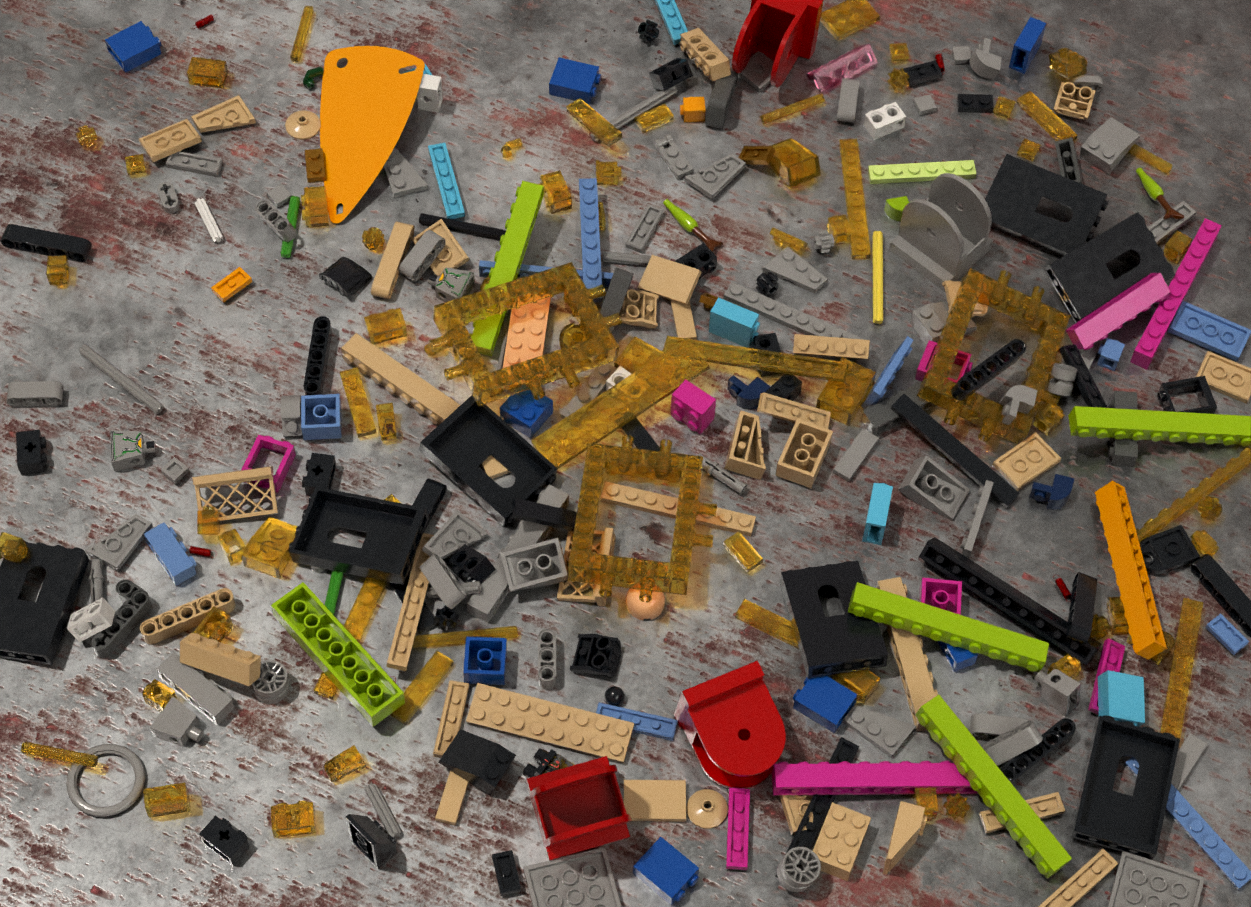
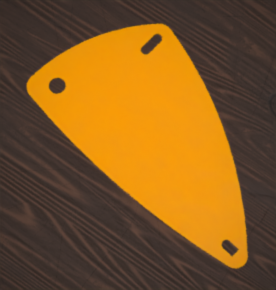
(362, 118)

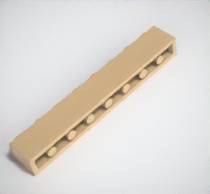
(398, 379)
(909, 658)

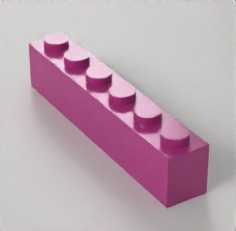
(1118, 310)

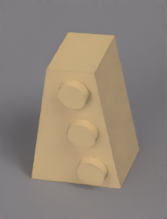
(745, 448)

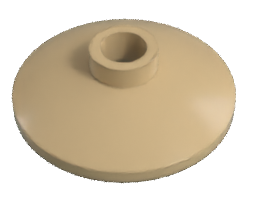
(303, 130)
(705, 817)

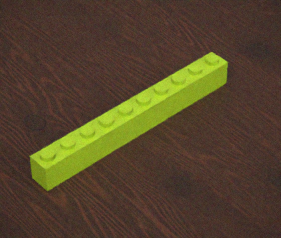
(509, 259)
(1160, 425)
(948, 627)
(993, 786)

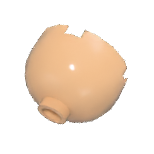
(644, 610)

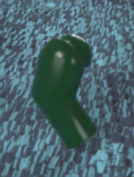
(310, 75)

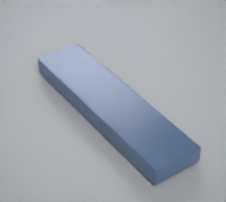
(643, 722)

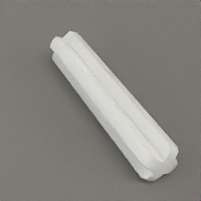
(208, 220)

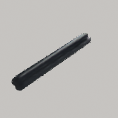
(462, 226)

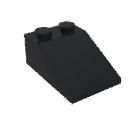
(477, 760)
(370, 839)

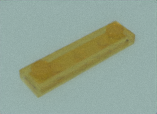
(1045, 117)
(594, 122)
(357, 402)
(767, 622)
(423, 686)

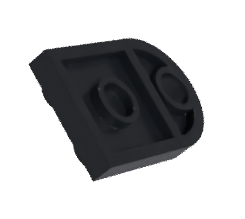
(1168, 550)

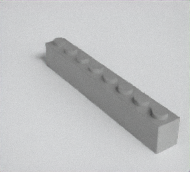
(496, 587)

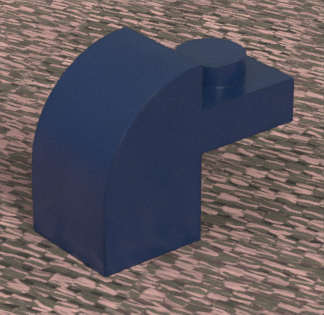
(749, 395)
(1055, 495)

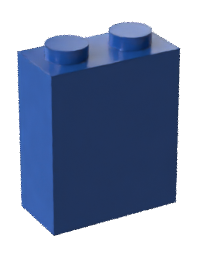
(1027, 45)
(133, 46)
(574, 80)
(824, 701)
(666, 871)

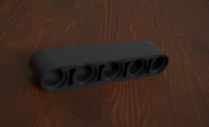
(46, 242)
(318, 351)
(983, 375)
(430, 497)
(1223, 590)
(1081, 608)
(1044, 749)

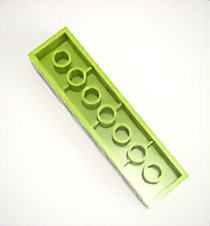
(338, 654)

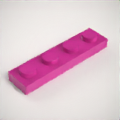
(1111, 660)
(738, 829)

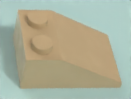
(908, 825)

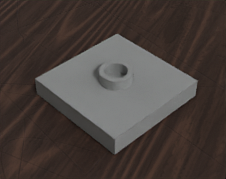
(758, 71)

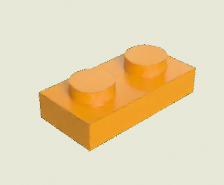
(231, 284)

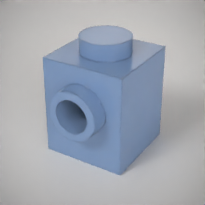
(1110, 354)

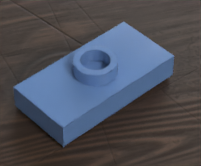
(1227, 634)

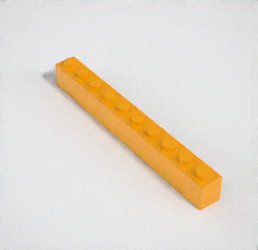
(1130, 570)

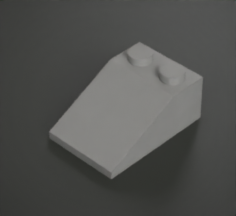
(1108, 145)
(930, 320)
(933, 487)
(535, 565)

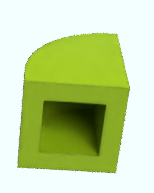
(895, 206)

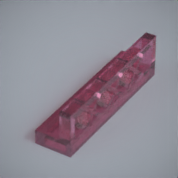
(835, 64)

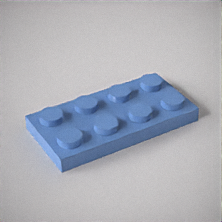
(1210, 331)
(888, 373)

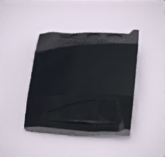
(345, 276)
(597, 655)

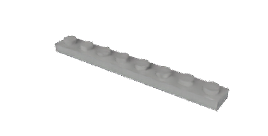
(782, 313)

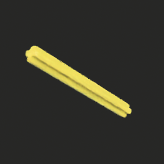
(877, 277)

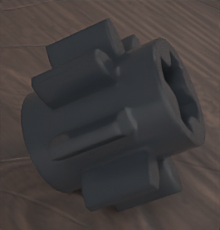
(648, 31)
(767, 283)
(446, 618)

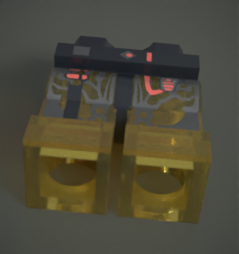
(548, 762)

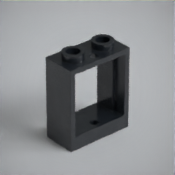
(1196, 384)

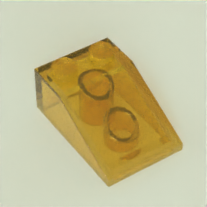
(794, 163)
(269, 548)

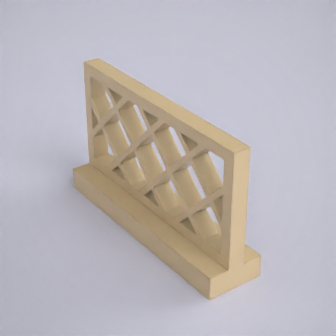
(237, 477)
(606, 548)

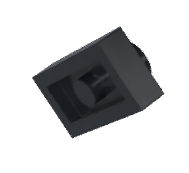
(923, 72)
(975, 103)
(506, 873)

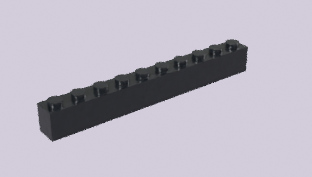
(1006, 598)

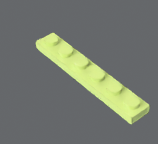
(919, 171)

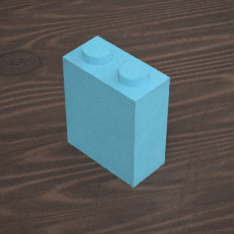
(733, 322)
(877, 513)
(1121, 697)

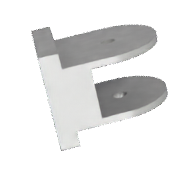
(940, 234)

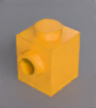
(693, 109)

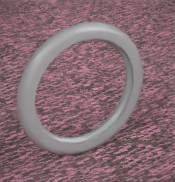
(87, 808)

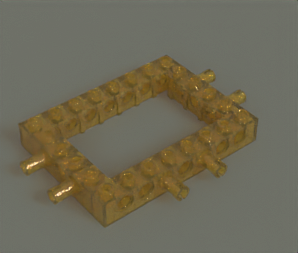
(1029, 310)
(564, 363)
(633, 572)

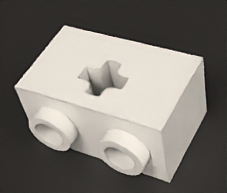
(430, 93)

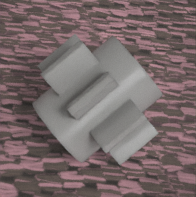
(823, 241)

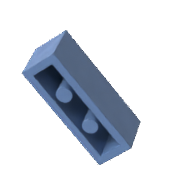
(170, 553)

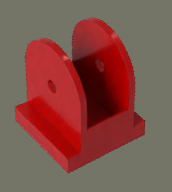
(779, 31)
(733, 727)
(579, 807)

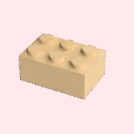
(804, 453)
(841, 840)

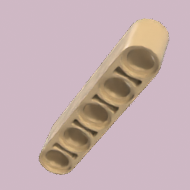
(392, 258)
(177, 616)

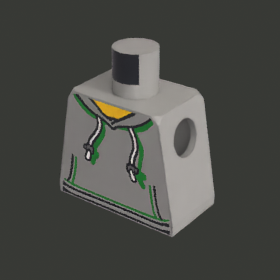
(452, 284)
(129, 449)

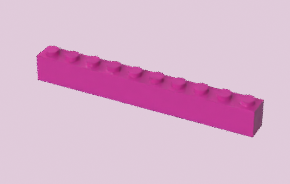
(1178, 289)
(867, 778)

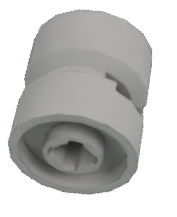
(1062, 379)

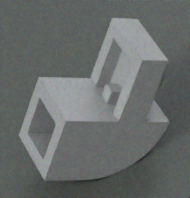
(983, 62)
(1017, 398)
(291, 415)

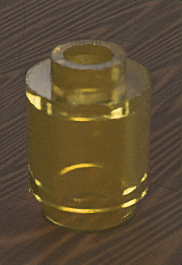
(1204, 543)

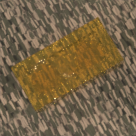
(654, 118)
(780, 237)
(743, 552)

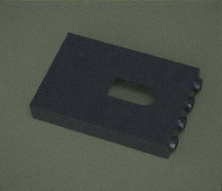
(1017, 195)
(1086, 281)
(468, 440)
(390, 540)
(31, 628)
(833, 642)
(1116, 818)

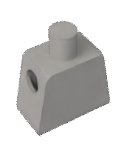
(1059, 690)
(176, 724)

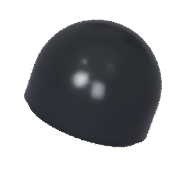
(614, 696)

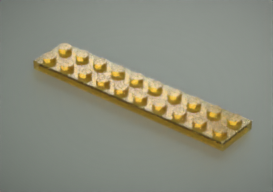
(620, 404)

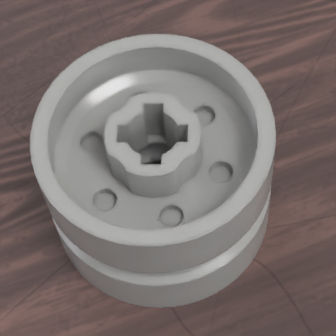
(272, 684)
(798, 869)

